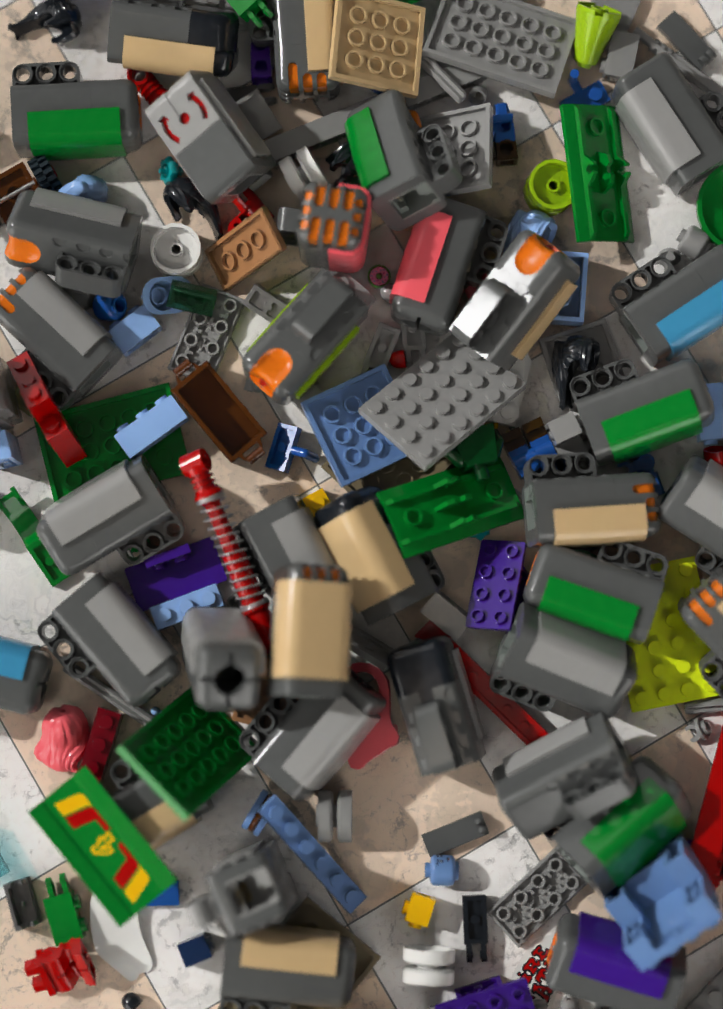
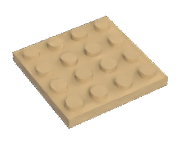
(377, 45)

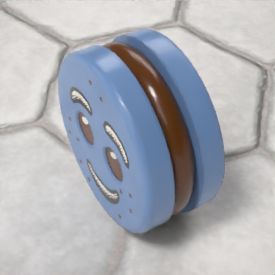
(254, 821)

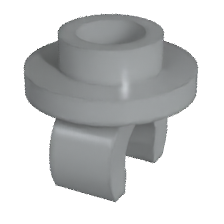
(702, 729)

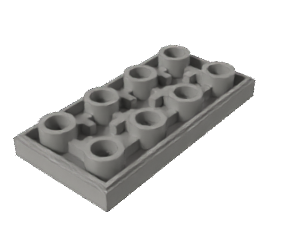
(208, 336)
(536, 897)

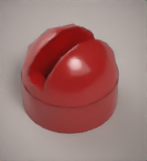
(398, 359)

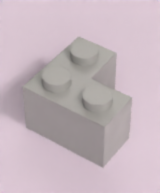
(566, 435)

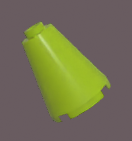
(593, 31)

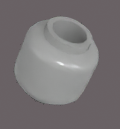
(693, 242)

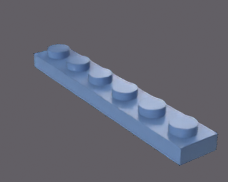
(311, 853)

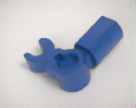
(645, 464)

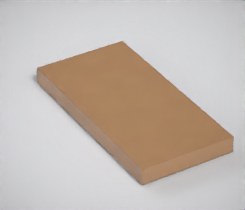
(245, 249)

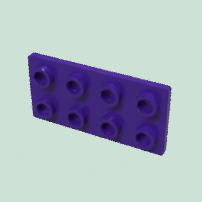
(175, 573)
(497, 585)
(491, 995)

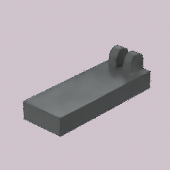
(686, 41)
(455, 834)

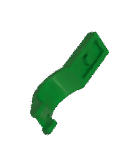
(25, 523)

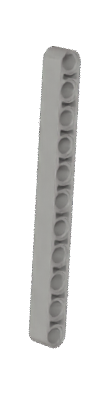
(331, 127)

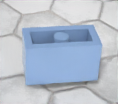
(134, 329)

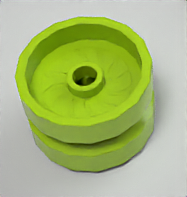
(539, 194)

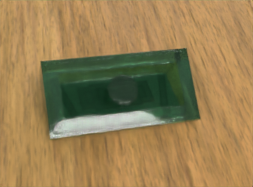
(191, 298)

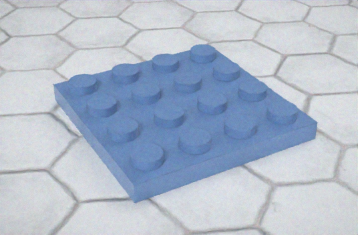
(347, 438)

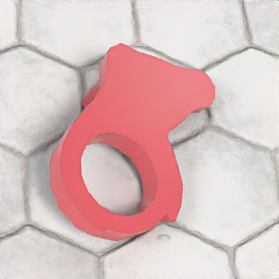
(384, 733)

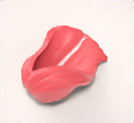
(63, 738)

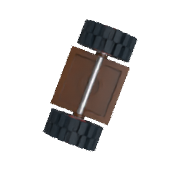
(19, 179)

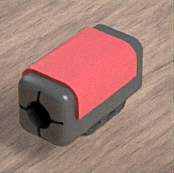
(439, 262)

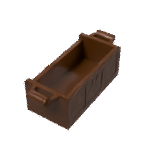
(218, 411)

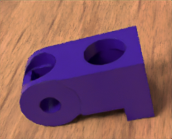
(260, 65)

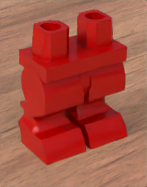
(61, 967)

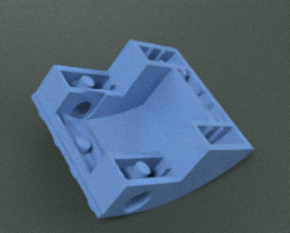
(664, 905)

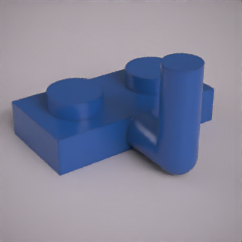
(592, 95)
(285, 448)

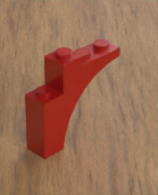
(45, 410)

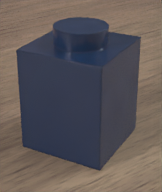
(196, 949)

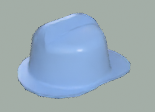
(156, 294)

